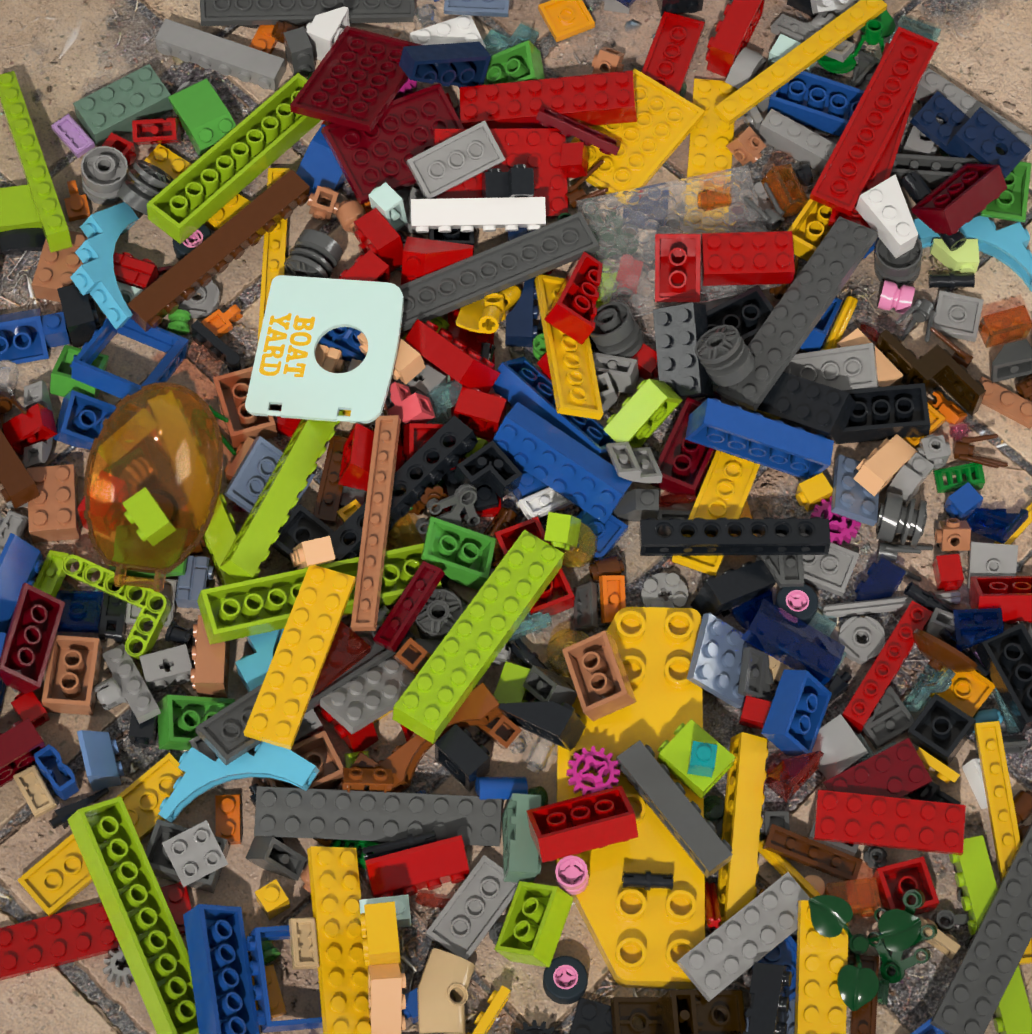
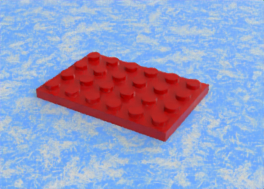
(529, 146)

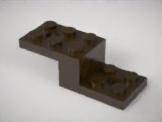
(934, 370)
(679, 1013)

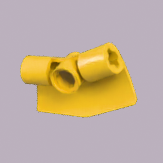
(487, 313)

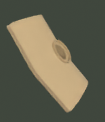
(436, 1009)

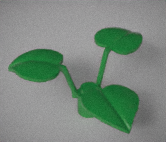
(874, 33)

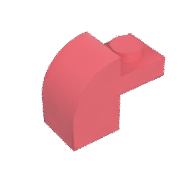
(410, 408)

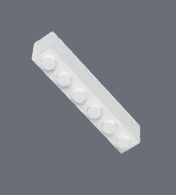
(477, 213)

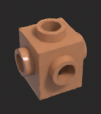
(608, 61)
(746, 146)
(323, 196)
(953, 535)

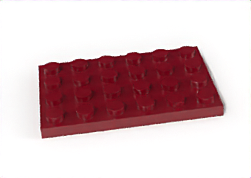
(354, 80)
(399, 135)

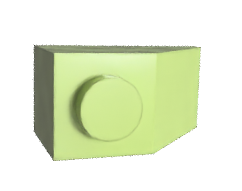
(963, 260)

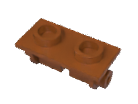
(378, 779)

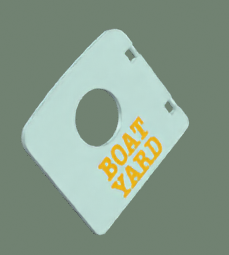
(293, 323)

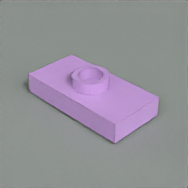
(73, 136)

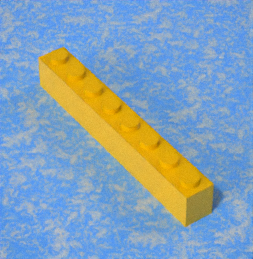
(742, 823)

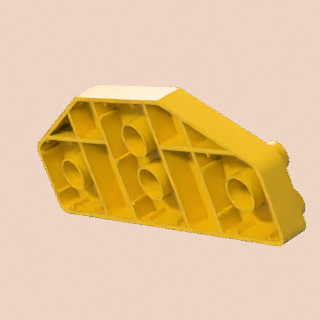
(633, 927)

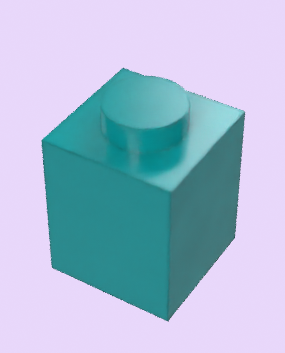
(702, 759)

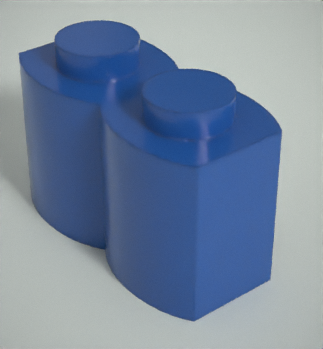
(54, 770)

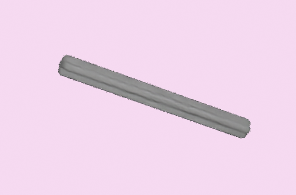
(882, 605)

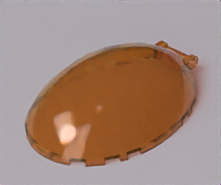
(174, 449)

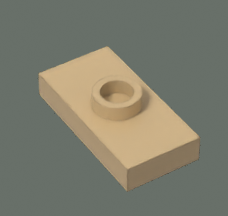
(35, 791)
(303, 943)

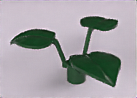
(897, 928)

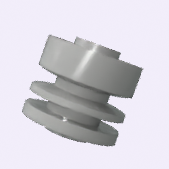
(103, 174)

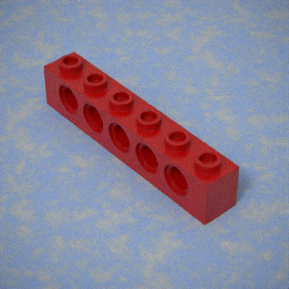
(885, 667)

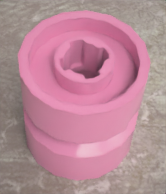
(896, 297)
(572, 875)

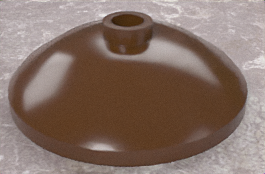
(942, 654)

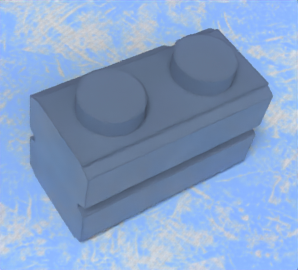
(196, 578)

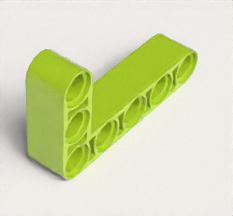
(125, 593)

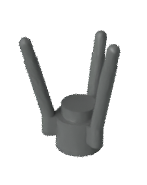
(772, 217)
(922, 311)
(890, 551)

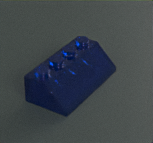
(793, 642)

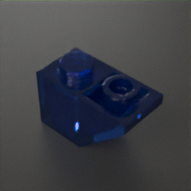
(882, 581)

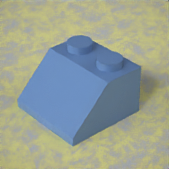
(100, 759)

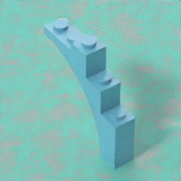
(1005, 244)
(96, 253)
(254, 667)
(204, 773)

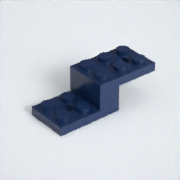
(969, 135)

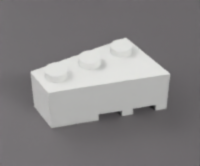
(889, 215)

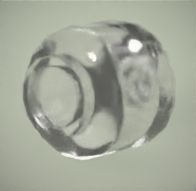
(426, 16)
(539, 755)

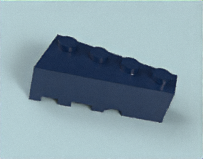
(446, 64)

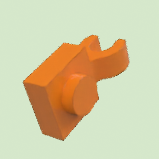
(76, 204)
(220, 323)
(948, 409)

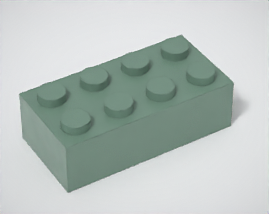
(114, 107)

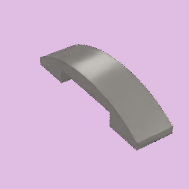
(39, 452)

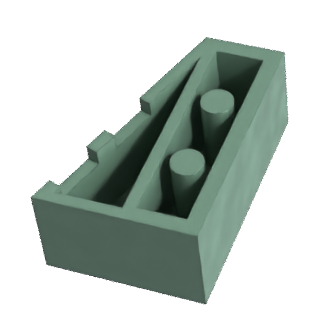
(519, 850)

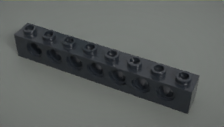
(418, 465)
(724, 544)

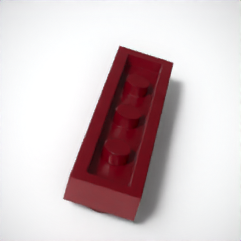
(573, 128)
(408, 606)

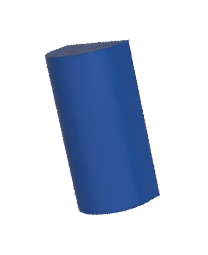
(500, 787)

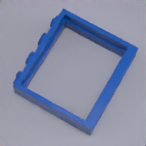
(158, 338)
(260, 988)

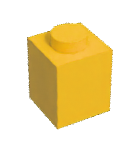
(813, 491)
(272, 899)

